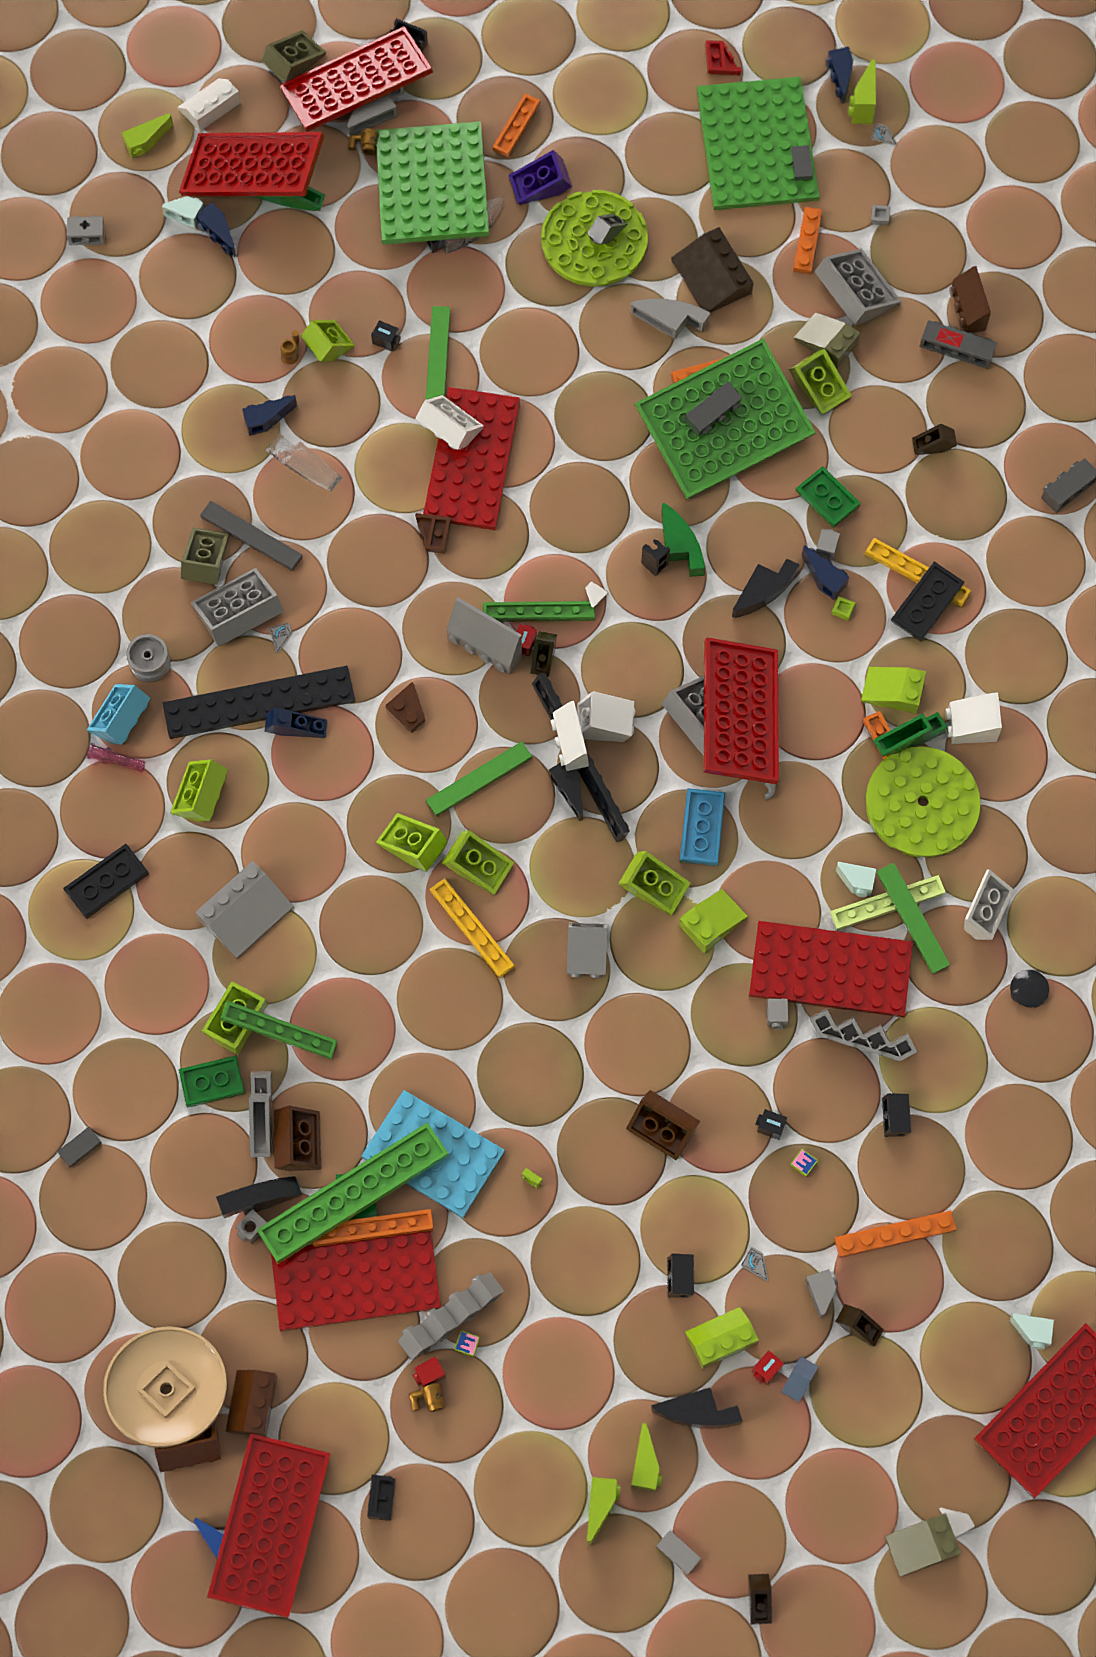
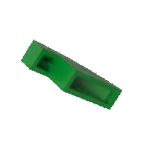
(312, 201)
(681, 541)
(911, 734)

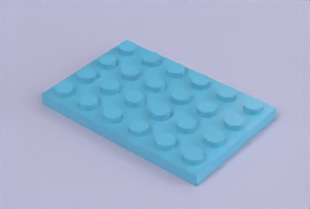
(457, 1178)

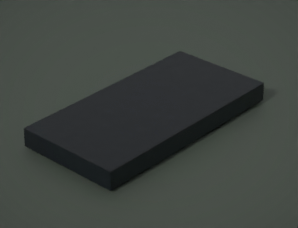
(927, 601)
(106, 881)

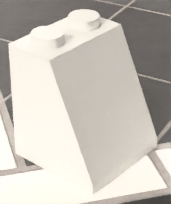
(606, 717)
(974, 719)

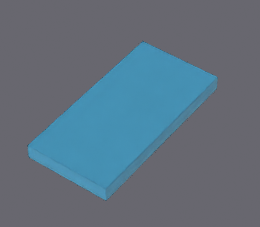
(702, 827)

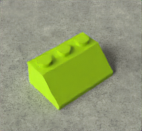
(199, 790)
(226, 1034)
(722, 1337)

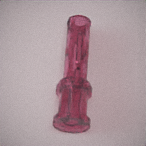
(107, 756)

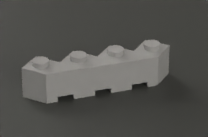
(873, 1041)
(458, 1311)

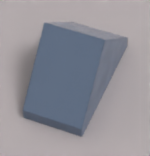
(799, 1379)

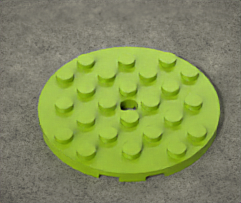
(575, 255)
(915, 828)

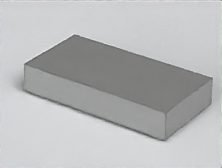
(678, 1552)

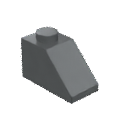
(606, 228)

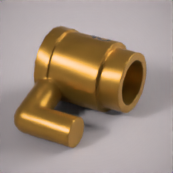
(368, 141)
(289, 349)
(432, 1396)

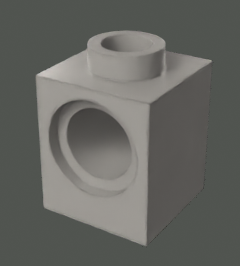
(827, 543)
(777, 1013)
(251, 1218)

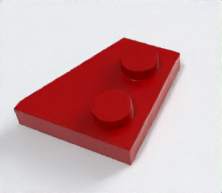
(719, 59)

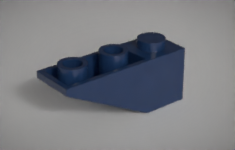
(840, 64)
(214, 223)
(264, 416)
(827, 577)
(294, 724)

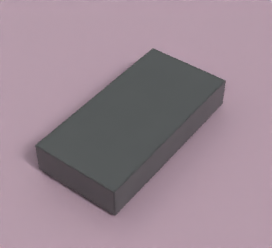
(802, 162)
(79, 1147)

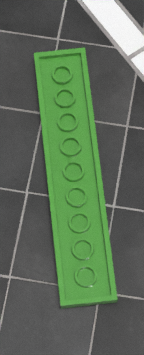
(352, 1193)

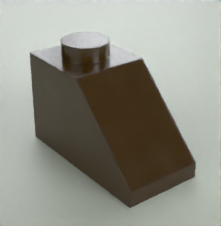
(934, 440)
(543, 653)
(859, 1324)
(760, 1598)

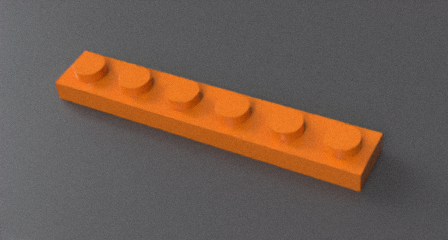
(378, 1227)
(895, 1234)

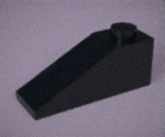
(569, 787)

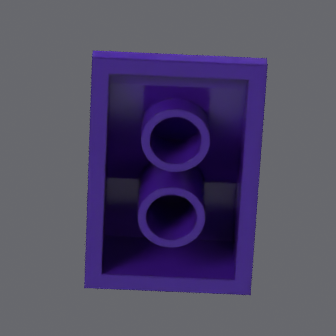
(540, 179)

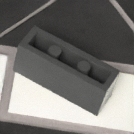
(713, 409)
(1069, 485)

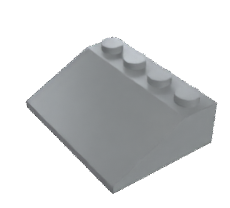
(857, 285)
(237, 606)
(484, 636)
(687, 709)
(244, 909)

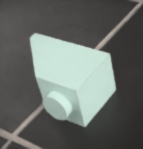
(184, 210)
(857, 878)
(1034, 1330)

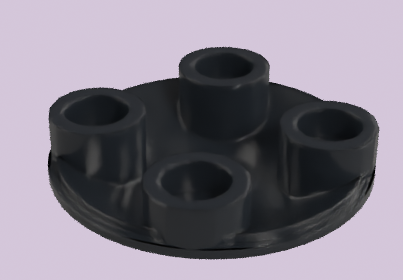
(1029, 988)

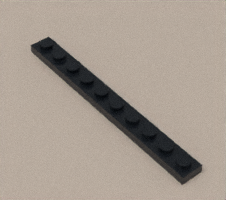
(589, 774)

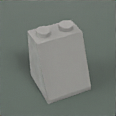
(587, 949)

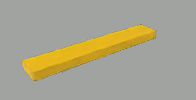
(906, 566)
(472, 928)

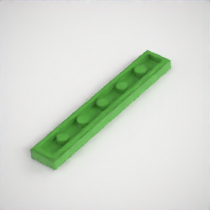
(438, 352)
(540, 611)
(478, 779)
(913, 918)
(278, 1030)

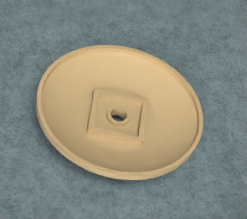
(160, 1359)

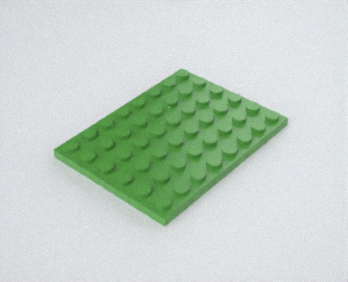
(750, 142)
(431, 183)
(759, 429)

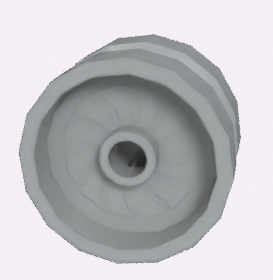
(148, 658)

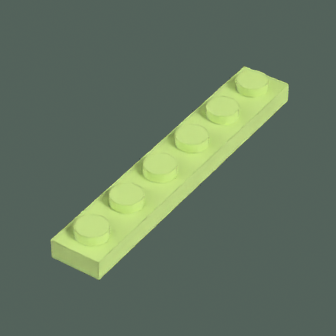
(882, 904)

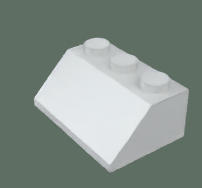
(210, 103)
(448, 422)
(569, 737)
(987, 907)

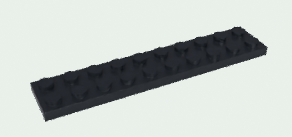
(254, 701)

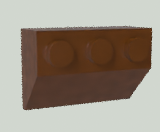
(970, 301)
(662, 1124)
(297, 1139)
(251, 1402)
(197, 1451)

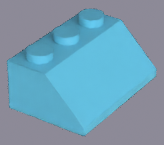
(119, 713)

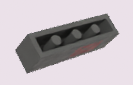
(958, 344)

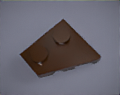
(434, 531)
(407, 708)

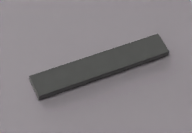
(251, 535)

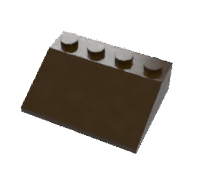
(713, 271)

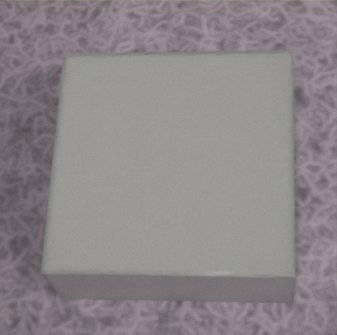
(880, 215)

